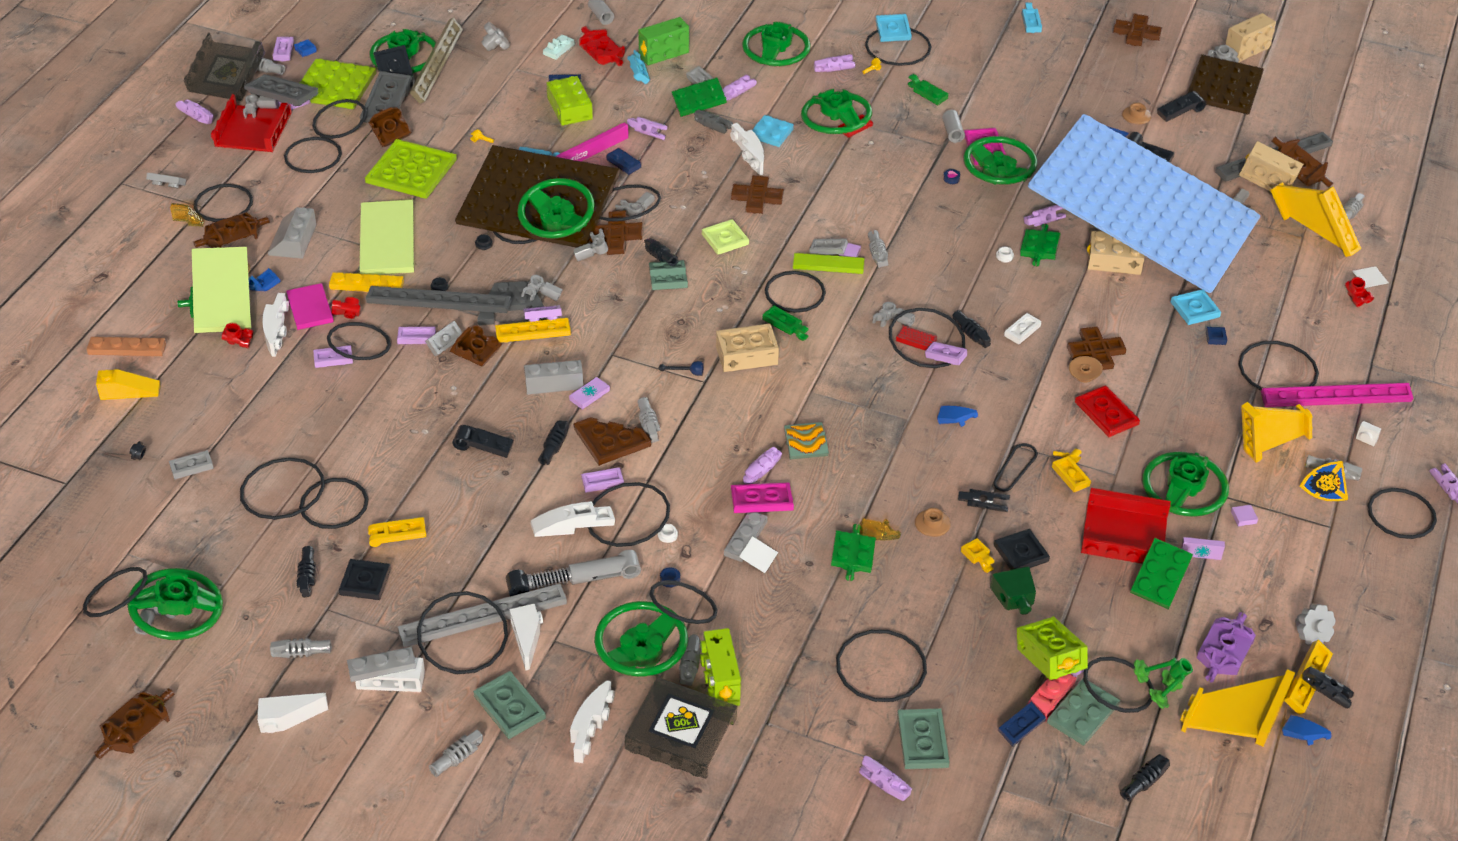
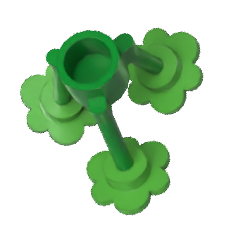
(1171, 678)

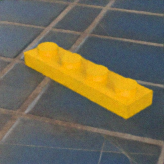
(362, 282)
(532, 330)
(1300, 691)

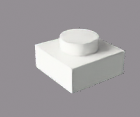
(1368, 433)

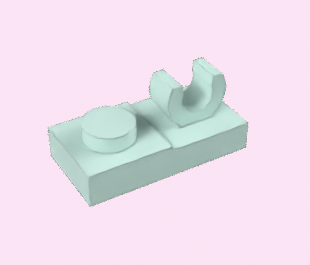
(558, 47)

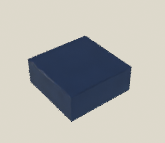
(1216, 336)

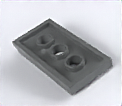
(281, 90)
(380, 90)

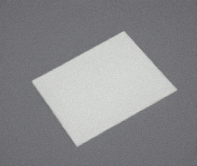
(1371, 276)
(758, 554)

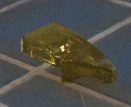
(184, 212)
(879, 530)

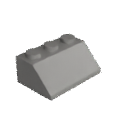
(294, 234)
(553, 377)

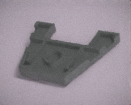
(518, 302)

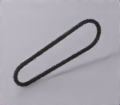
(1007, 461)

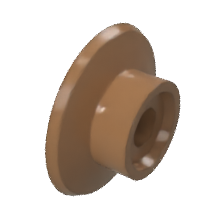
(1136, 114)
(1085, 368)
(932, 522)

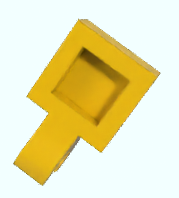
(978, 552)

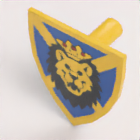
(1327, 482)

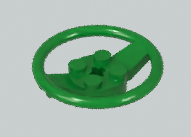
(409, 39)
(775, 39)
(837, 106)
(998, 167)
(555, 213)
(1186, 478)
(176, 596)
(641, 644)

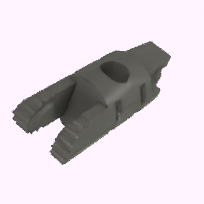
(712, 121)
(690, 661)

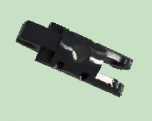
(973, 499)
(1328, 687)

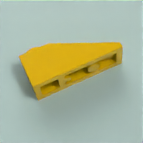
(123, 385)

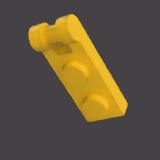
(396, 531)

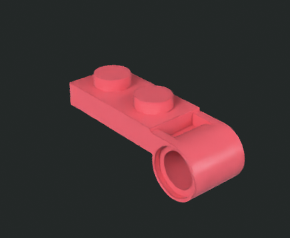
(1051, 693)

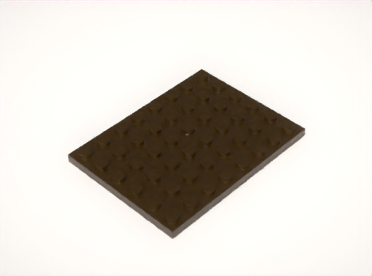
(511, 172)

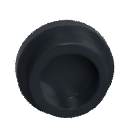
(483, 242)
(439, 284)
(137, 450)

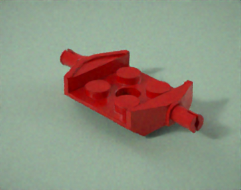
(601, 47)

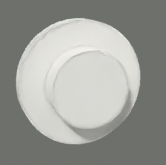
(1005, 254)
(668, 534)

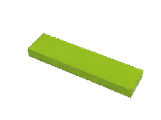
(828, 263)

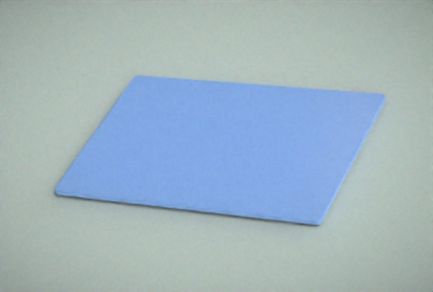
(1145, 202)

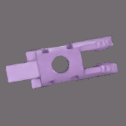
(834, 63)
(738, 87)
(195, 111)
(647, 127)
(1044, 216)
(761, 465)
(1448, 481)
(884, 778)

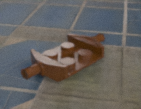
(1312, 169)
(219, 233)
(123, 734)

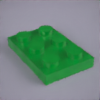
(699, 97)
(1161, 573)

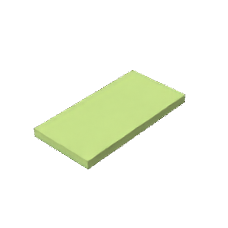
(387, 237)
(220, 288)

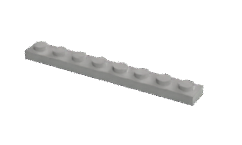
(480, 615)

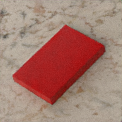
(1107, 411)

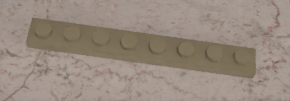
(436, 61)

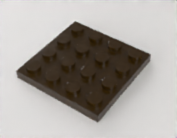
(1226, 83)

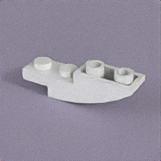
(751, 147)
(274, 323)
(567, 518)
(588, 718)

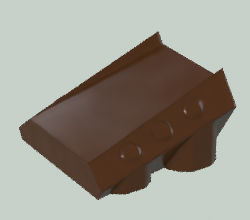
(389, 126)
(475, 346)

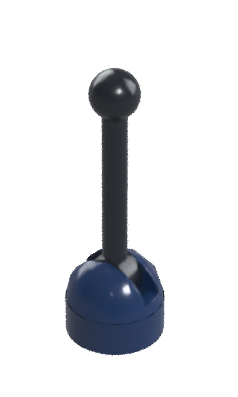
(696, 368)

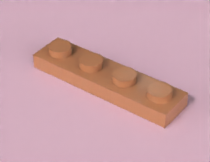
(126, 346)

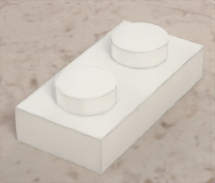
(1022, 328)

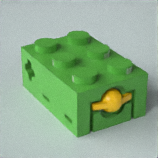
(663, 41)

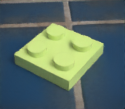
(725, 236)

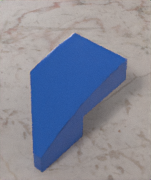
(264, 282)
(955, 414)
(1305, 730)

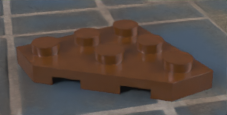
(610, 440)

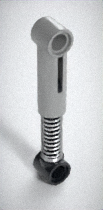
(623, 565)

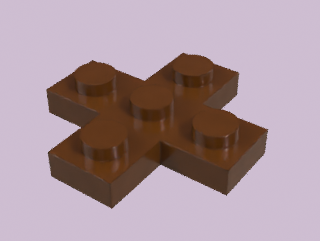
(1137, 30)
(757, 194)
(618, 232)
(1097, 347)

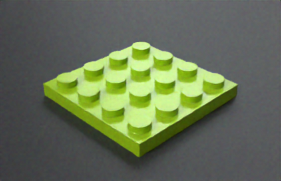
(338, 81)
(411, 168)

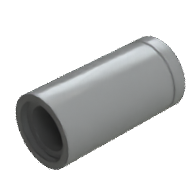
(601, 11)
(953, 126)

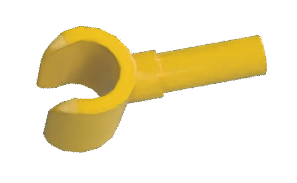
(875, 65)
(477, 134)
(1074, 454)

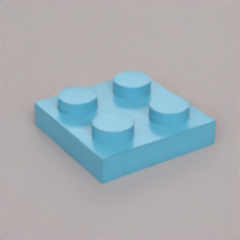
(893, 27)
(772, 130)
(1195, 307)

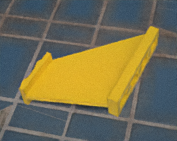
(1319, 212)
(1271, 427)
(1239, 710)

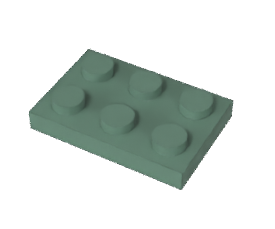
(509, 704)
(1081, 713)
(923, 739)

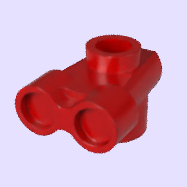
(1358, 292)
(348, 308)
(235, 335)

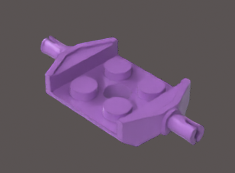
(1223, 657)

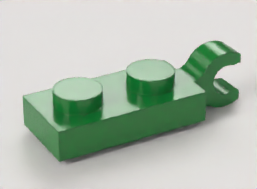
(927, 90)
(785, 322)

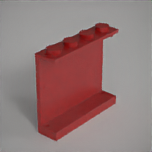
(250, 133)
(1123, 525)

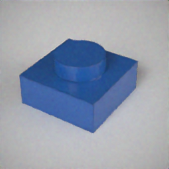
(305, 48)

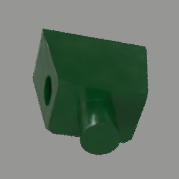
(1014, 589)

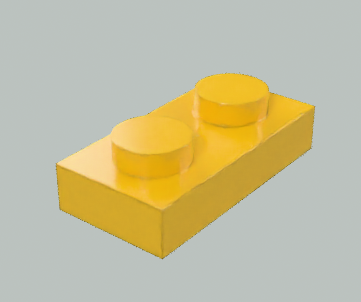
(1071, 474)

